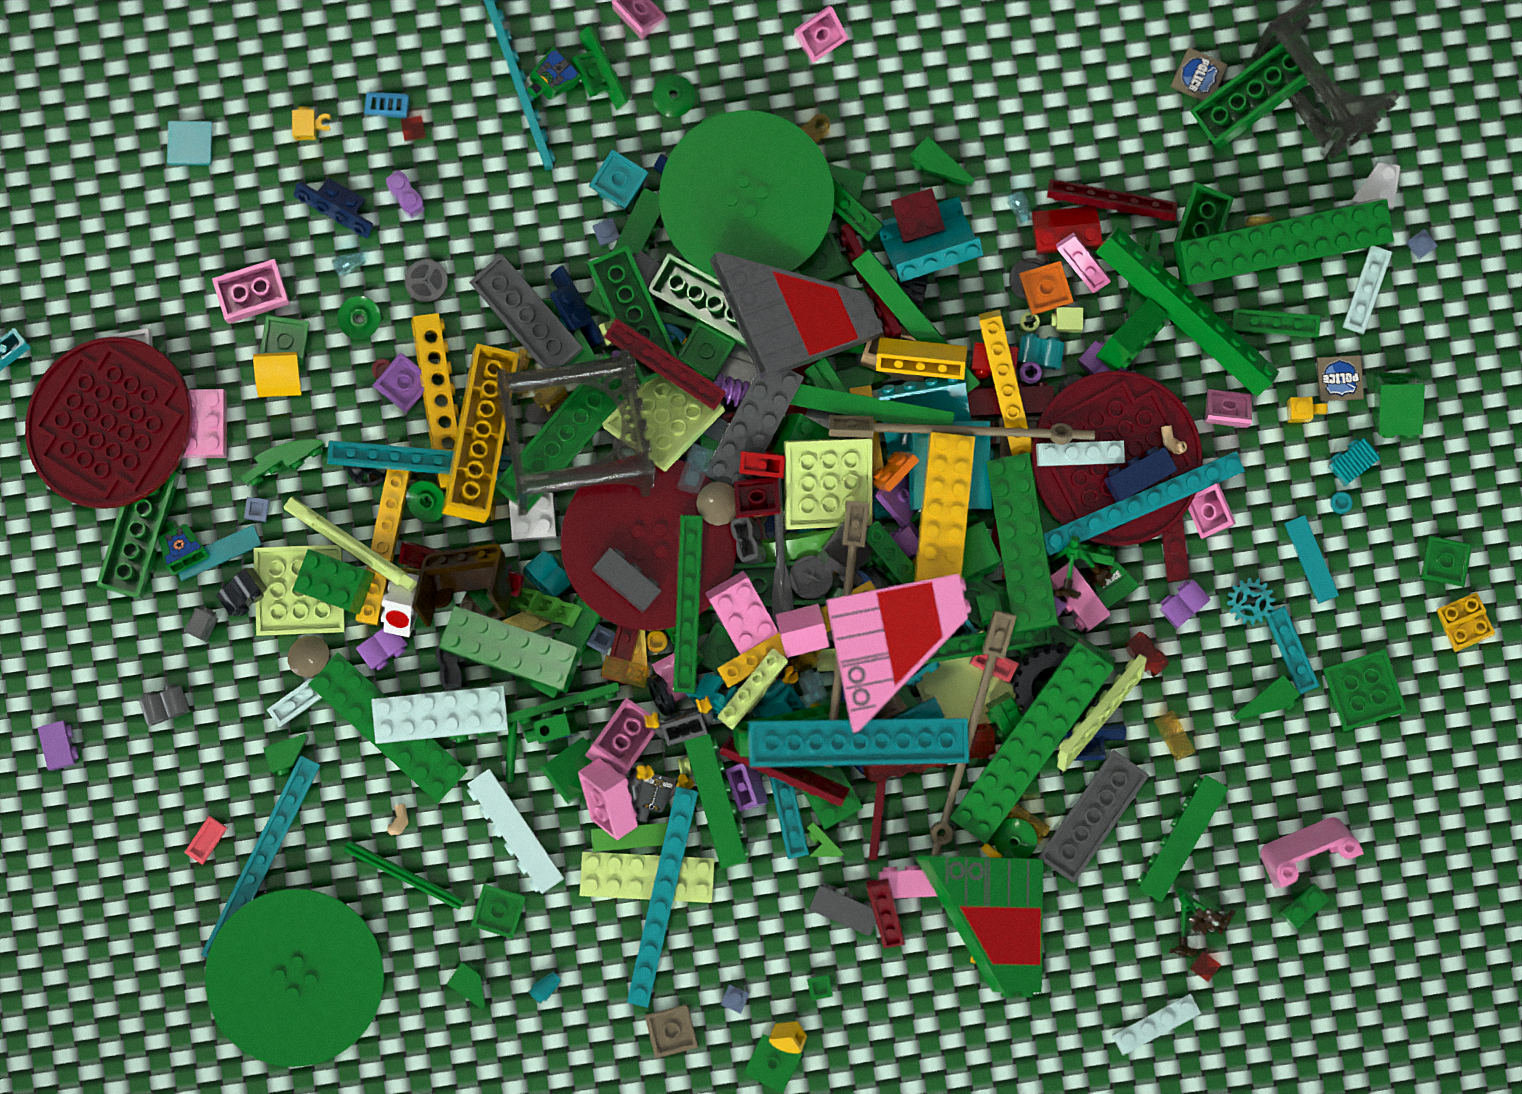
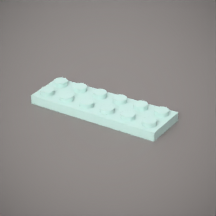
(439, 714)

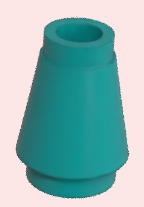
(545, 987)

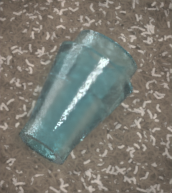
(1019, 204)
(347, 263)

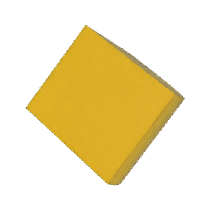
(788, 1037)

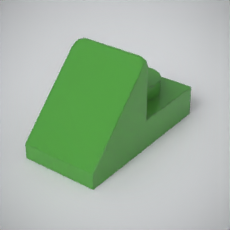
(828, 848)

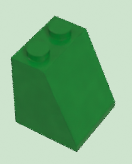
(1399, 404)
(979, 554)
(564, 769)

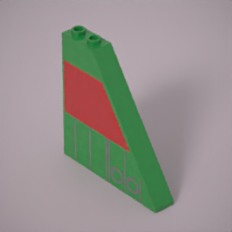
(997, 915)

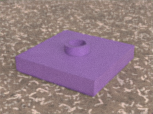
(401, 383)
(897, 502)

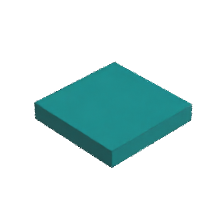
(189, 143)

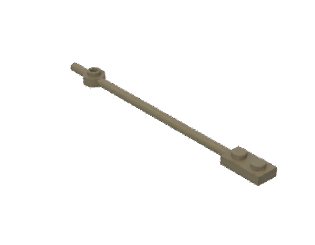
(864, 427)
(853, 536)
(994, 646)

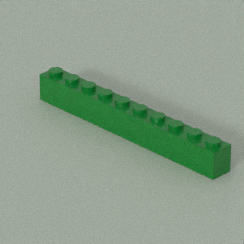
(1187, 311)

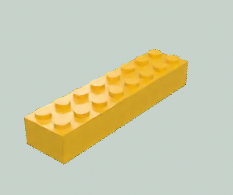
(478, 437)
(944, 506)

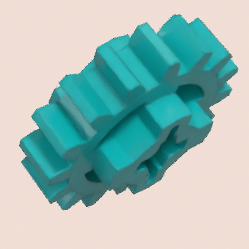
(1246, 592)

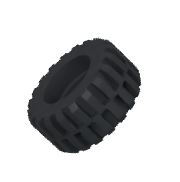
(1029, 669)

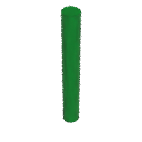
(511, 752)

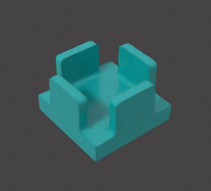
(618, 180)
(708, 687)

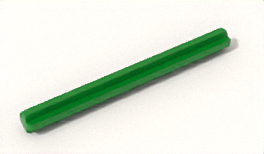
(404, 875)

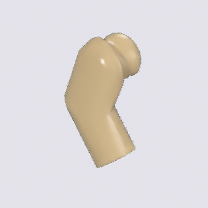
(1172, 443)
(400, 822)

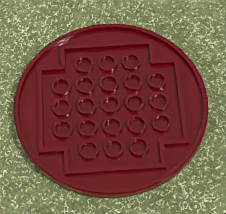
(1118, 409)
(108, 422)
(647, 535)

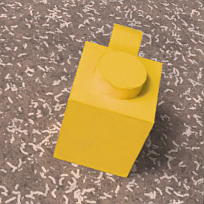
(305, 123)
(1302, 409)

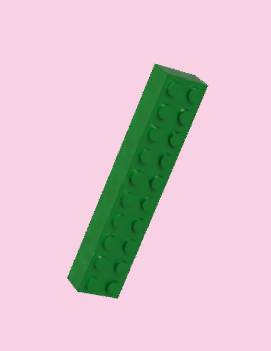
(1283, 241)
(1032, 740)

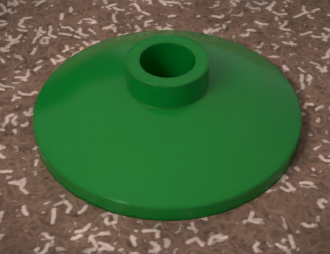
(673, 106)
(355, 307)
(420, 505)
(1015, 829)

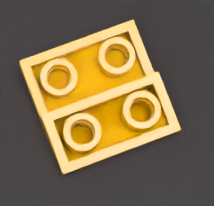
(277, 374)
(1465, 622)

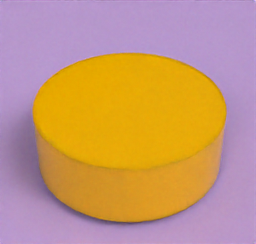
(656, 641)
(991, 851)

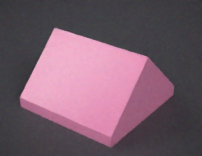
(639, 15)
(820, 34)
(1228, 408)
(1211, 511)
(802, 630)

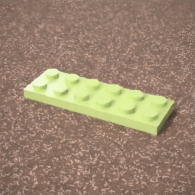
(1100, 714)
(634, 877)

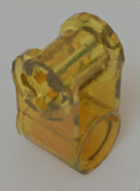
(810, 127)

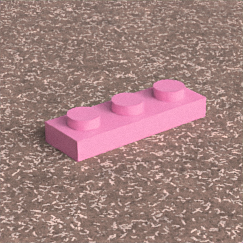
(1083, 262)

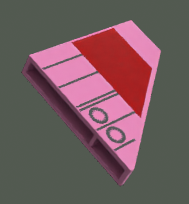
(889, 635)

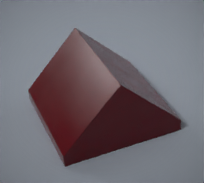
(757, 497)

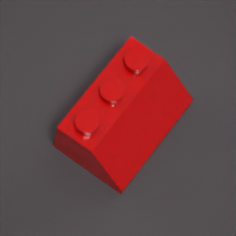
(1055, 225)

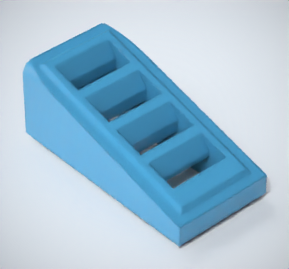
(403, 113)

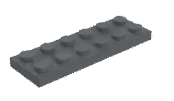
(526, 314)
(753, 424)
(1093, 816)

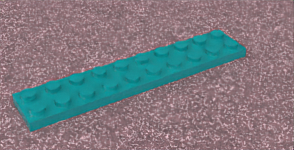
(874, 744)

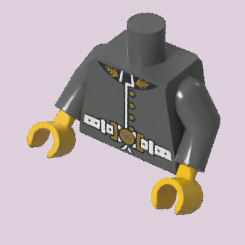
(683, 724)
(653, 790)

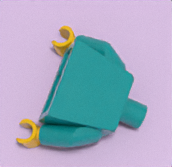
(781, 697)

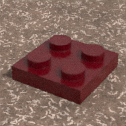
(917, 215)

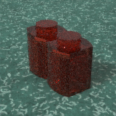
(1143, 645)

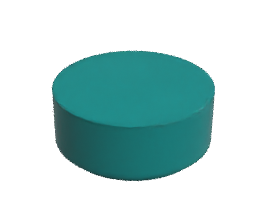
(1341, 502)

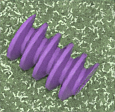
(734, 390)

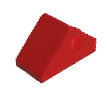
(762, 464)

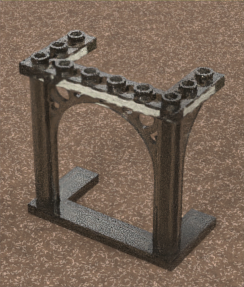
(1349, 113)
(633, 471)

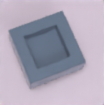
(606, 232)
(1421, 244)
(256, 509)
(601, 639)
(735, 999)

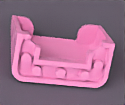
(1282, 854)

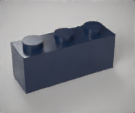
(1139, 473)

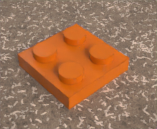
(1046, 288)
(891, 474)

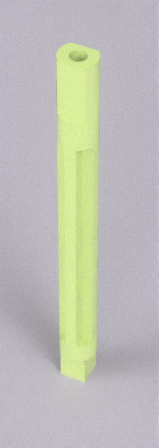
(349, 544)

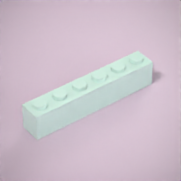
(515, 831)

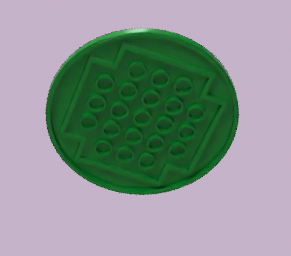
(747, 191)
(294, 977)

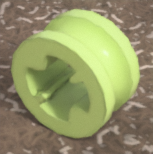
(1035, 324)
(684, 766)

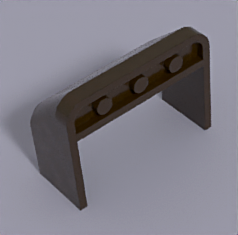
(462, 571)

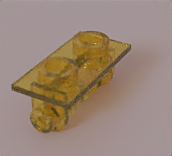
(805, 661)
(1040, 827)

